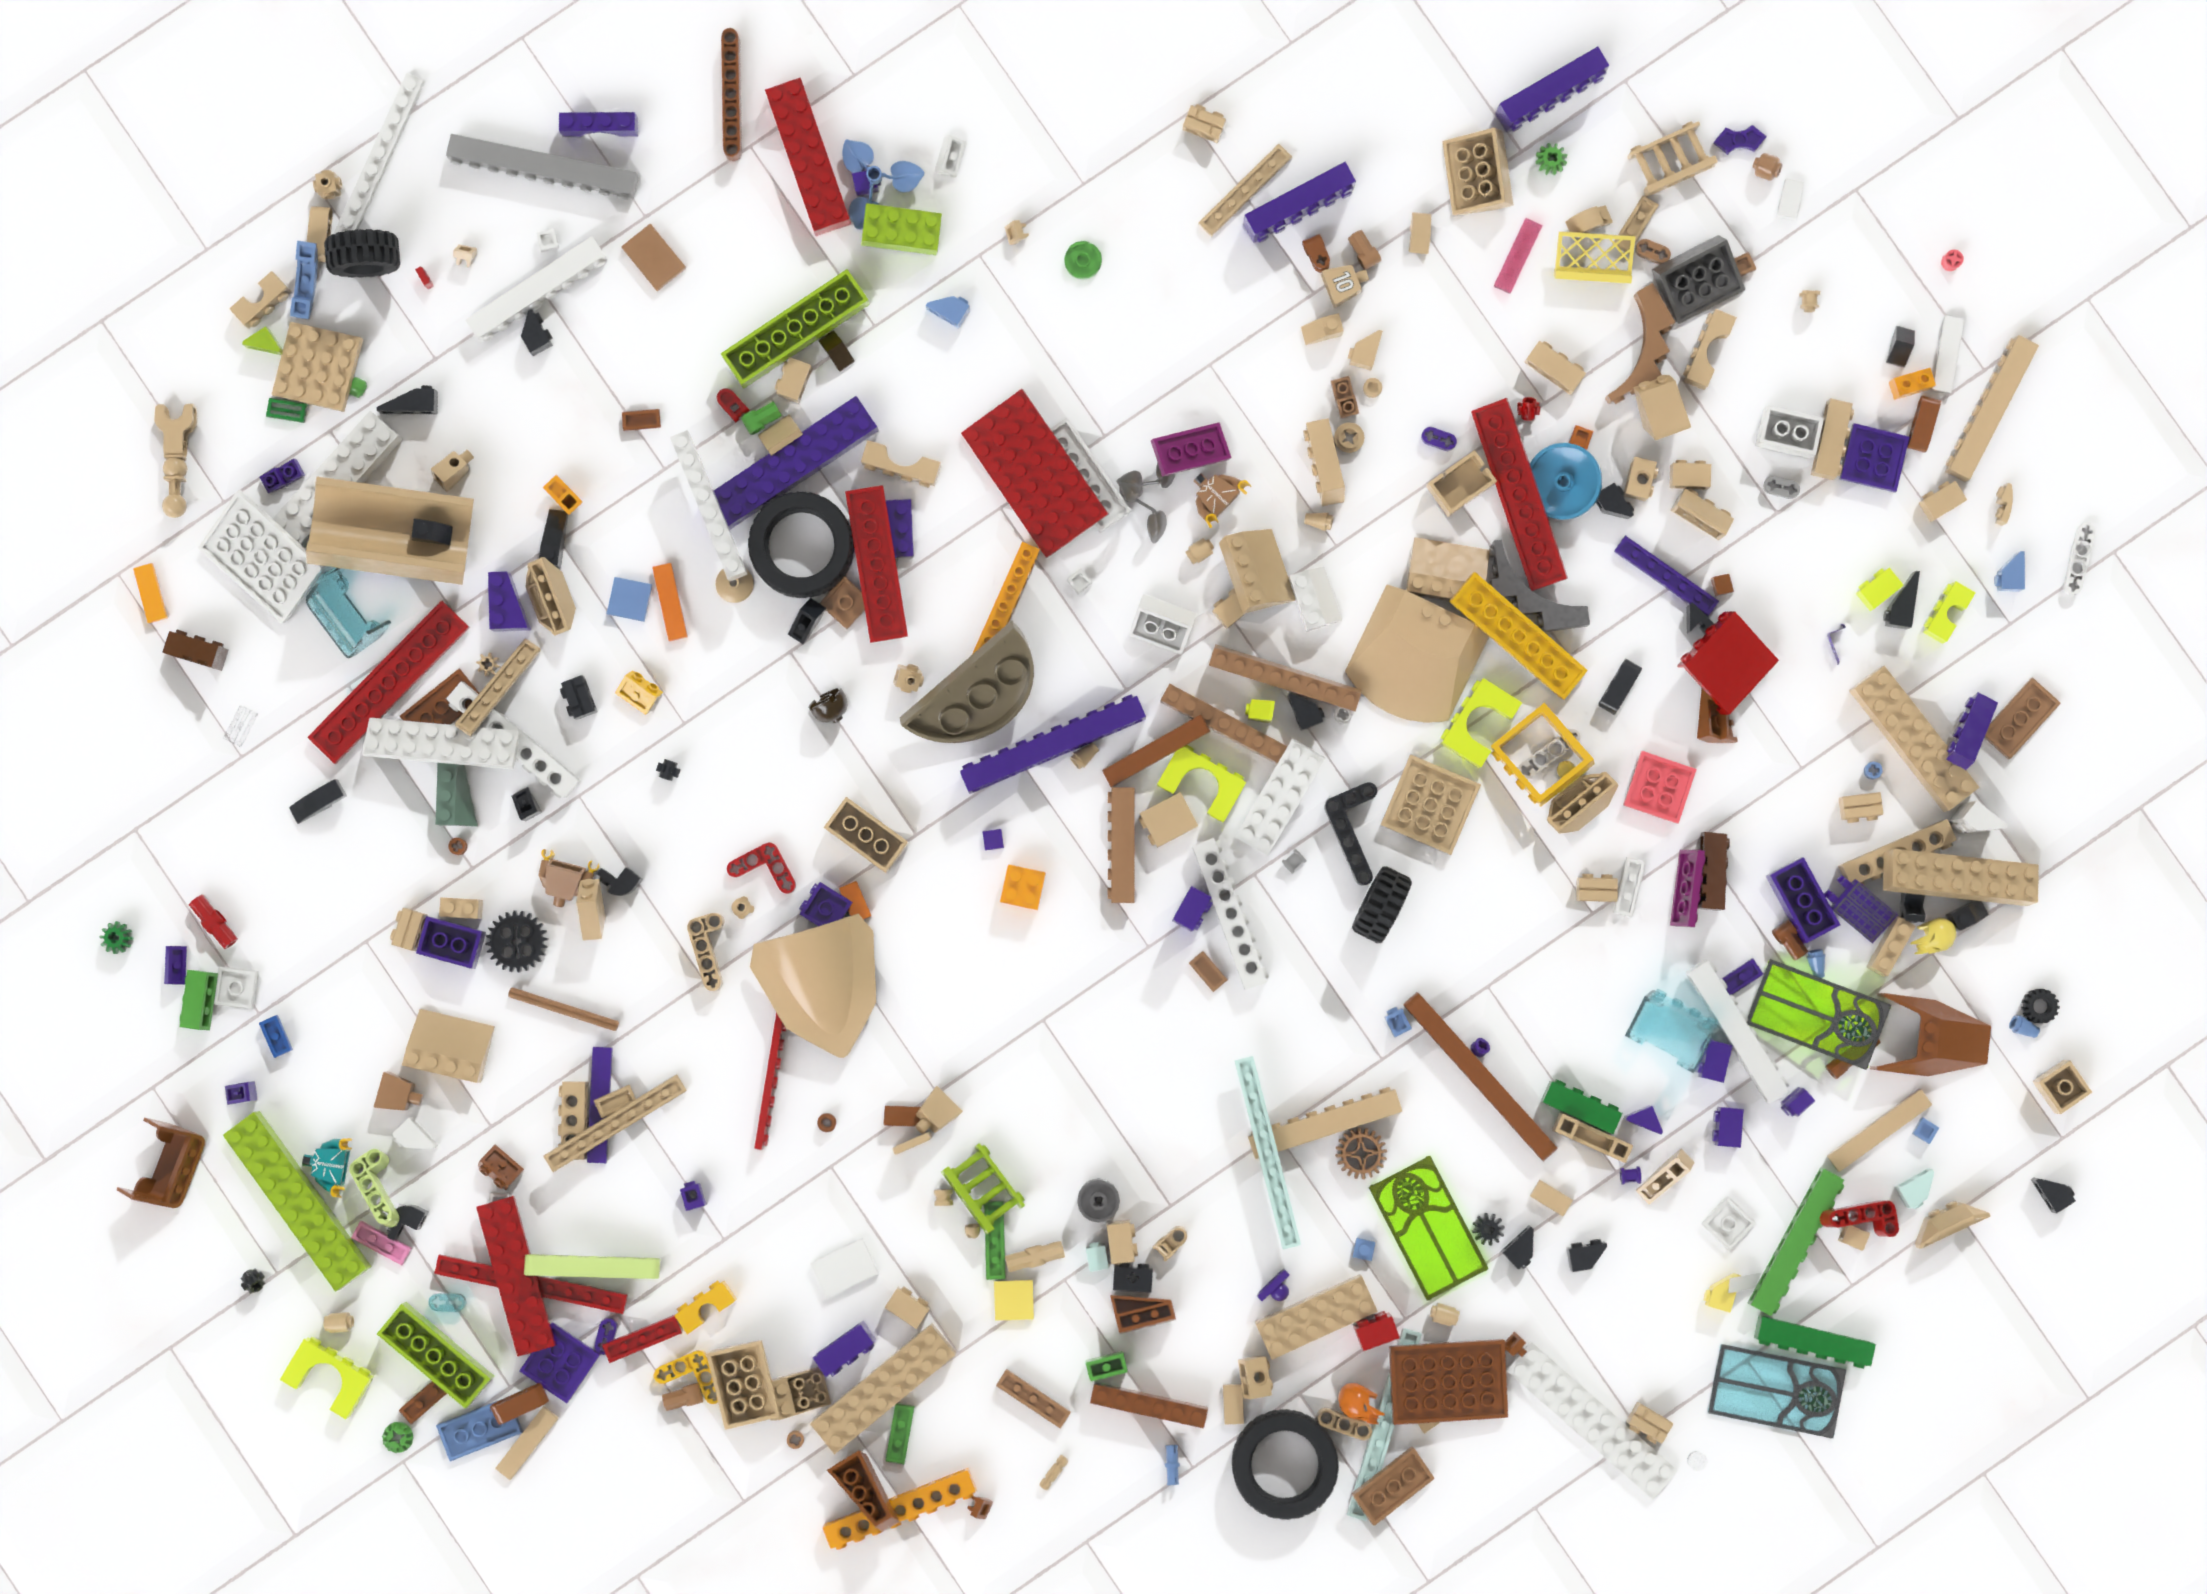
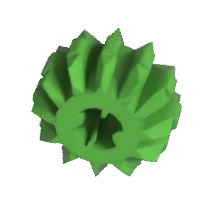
(1550, 152)

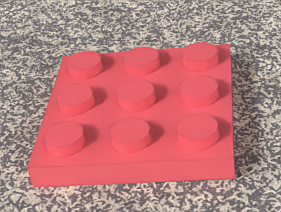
(1659, 787)

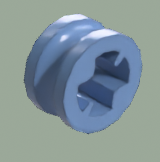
(1869, 775)

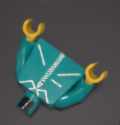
(330, 1165)

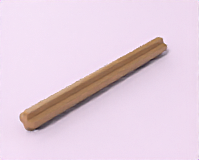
(563, 1009)

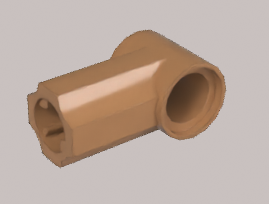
(1366, 254)
(687, 1396)

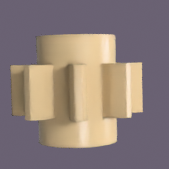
(486, 660)

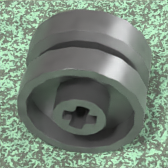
(1092, 1210)

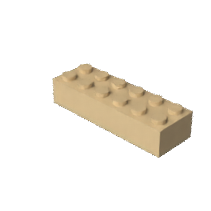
(1316, 1316)

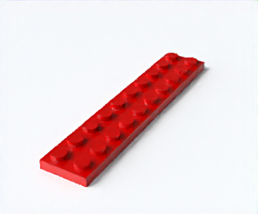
(1519, 494)
(388, 681)

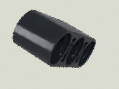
(1620, 686)

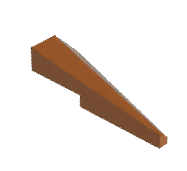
(1711, 724)

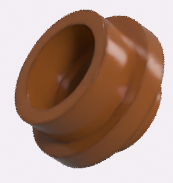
(822, 1127)

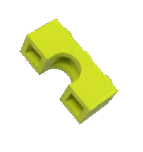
(1939, 625)

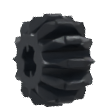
(1484, 1235)

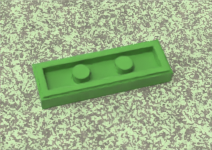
(900, 1433)

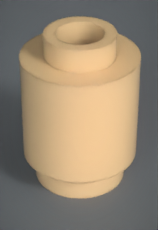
(1200, 551)
(1444, 1314)
(338, 1322)

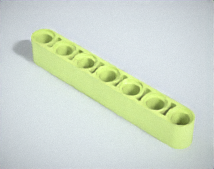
(592, 1266)

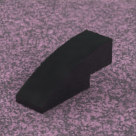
(317, 801)

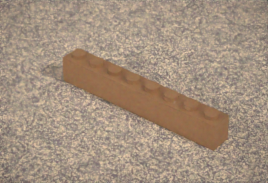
(1285, 677)
(1224, 724)

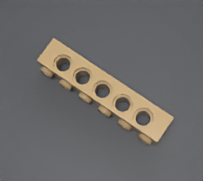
(1941, 830)

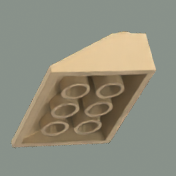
(1478, 172)
(1442, 568)
(1256, 570)
(448, 1046)
(743, 1384)

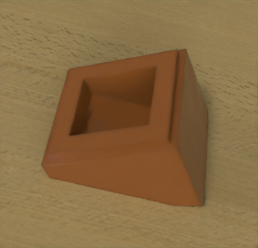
(1722, 585)

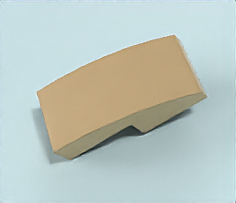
(1420, 233)
(2005, 498)

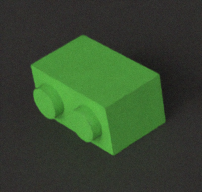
(1106, 1366)

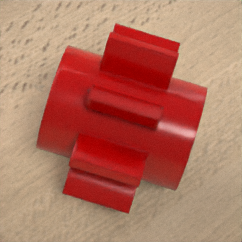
(1528, 408)

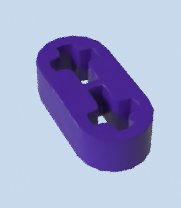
(1440, 434)
(602, 1334)

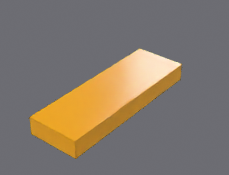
(150, 593)

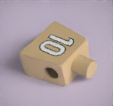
(1343, 283)

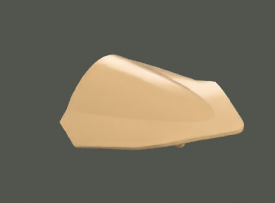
(821, 981)

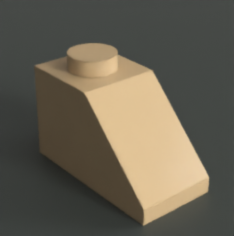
(1322, 329)
(1365, 351)

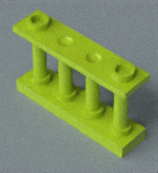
(964, 1190)

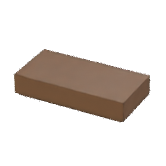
(1208, 971)

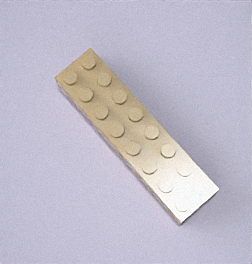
(1913, 738)
(1960, 877)
(883, 1388)

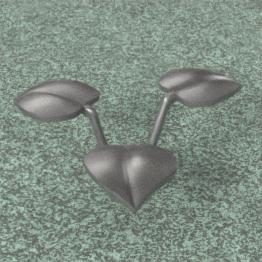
(1131, 489)

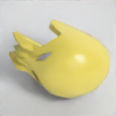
(1939, 936)

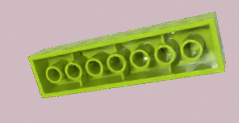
(795, 328)

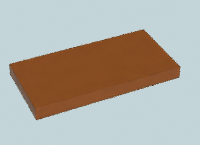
(434, 705)

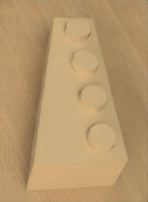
(1325, 462)

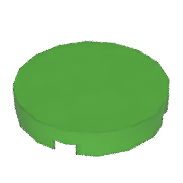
(1083, 260)

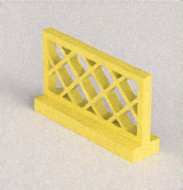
(1594, 274)

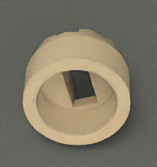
(972, 1230)

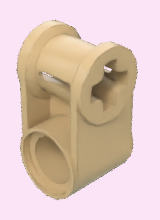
(1170, 1243)

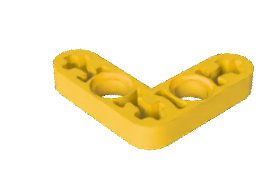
(691, 1366)

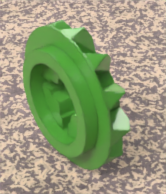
(399, 1428)

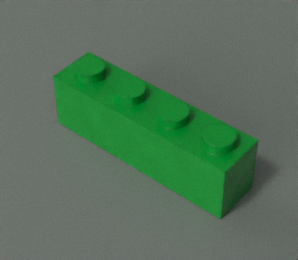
(1581, 1107)

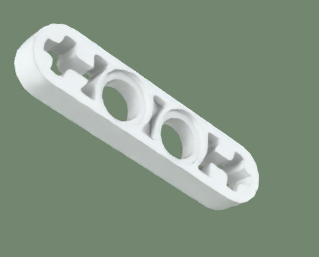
(2075, 557)
(1549, 755)

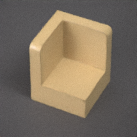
(1854, 1237)

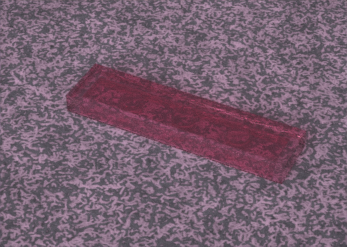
(1517, 255)

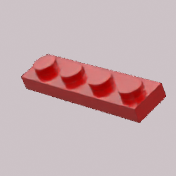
(642, 1338)

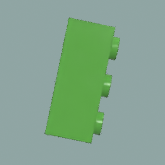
(198, 1000)

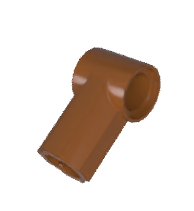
(1787, 936)

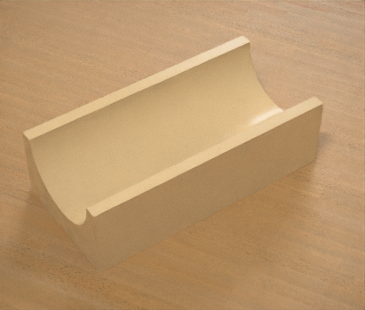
(372, 530)

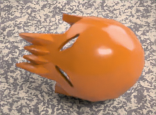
(1352, 1401)

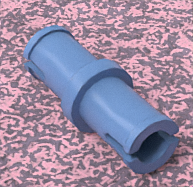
(1172, 1464)

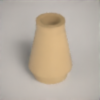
(1319, 520)
(1084, 755)

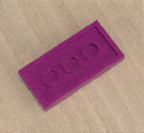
(1190, 449)
(1687, 888)

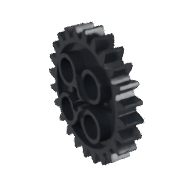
(534, 940)

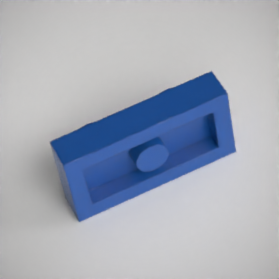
(275, 1036)

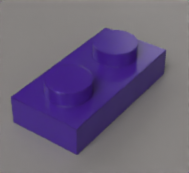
(175, 965)

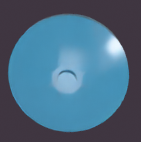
(1567, 480)

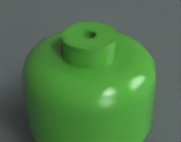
(358, 387)

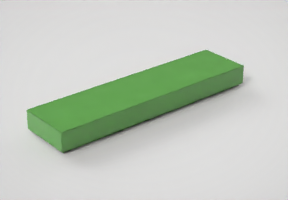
(995, 1244)

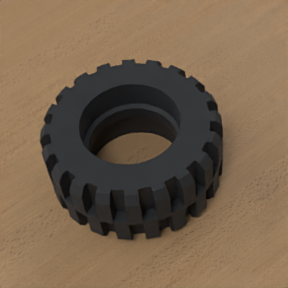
(362, 253)
(1382, 904)

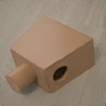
(396, 1093)

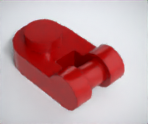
(727, 399)

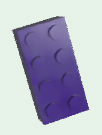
(1803, 900)

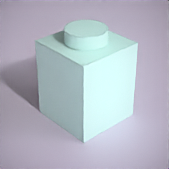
(1097, 1256)

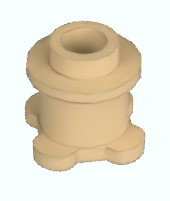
(1809, 300)
(748, 907)

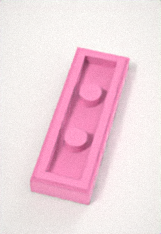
(378, 1241)

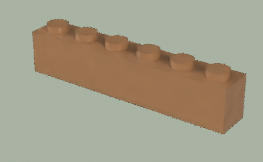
(1122, 845)

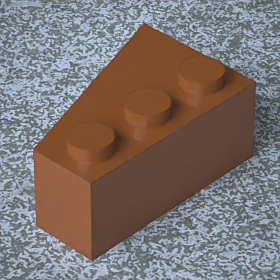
(1141, 1313)

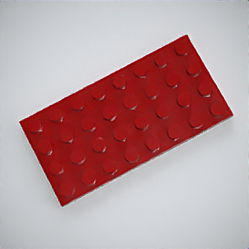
(1034, 473)

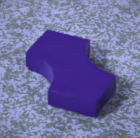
(1747, 139)

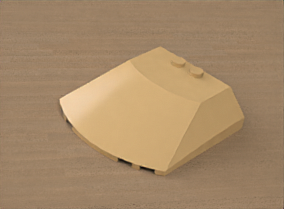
(1415, 657)

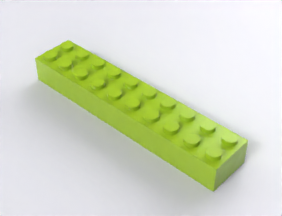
(297, 1200)

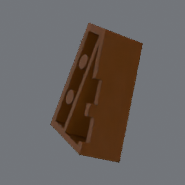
(195, 649)

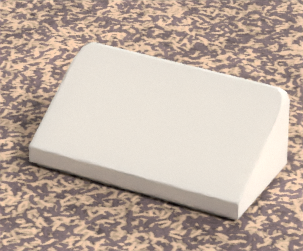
(950, 156)

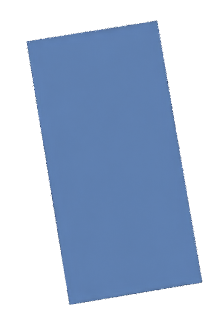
(474, 1432)

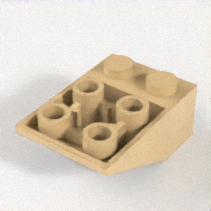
(800, 1392)

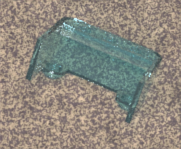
(340, 616)

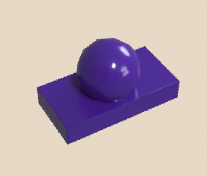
(1275, 1288)

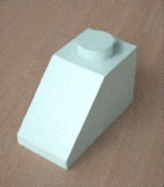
(1916, 1189)

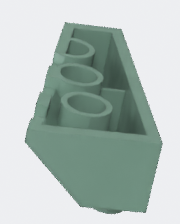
(453, 797)

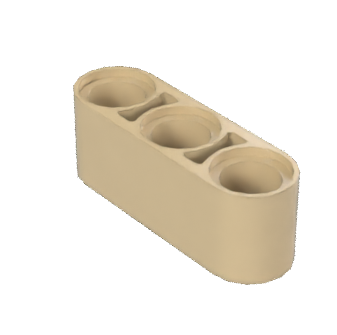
(319, 228)
(1350, 1431)

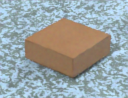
(1745, 264)

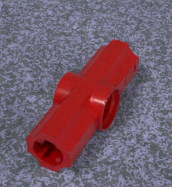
(213, 921)

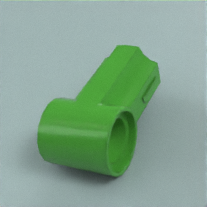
(757, 420)

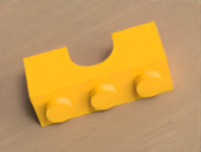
(690, 1315)

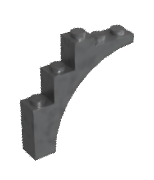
(1552, 615)

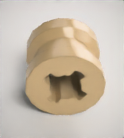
(943, 1197)

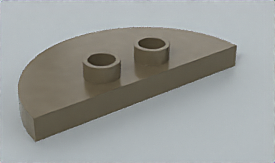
(978, 694)

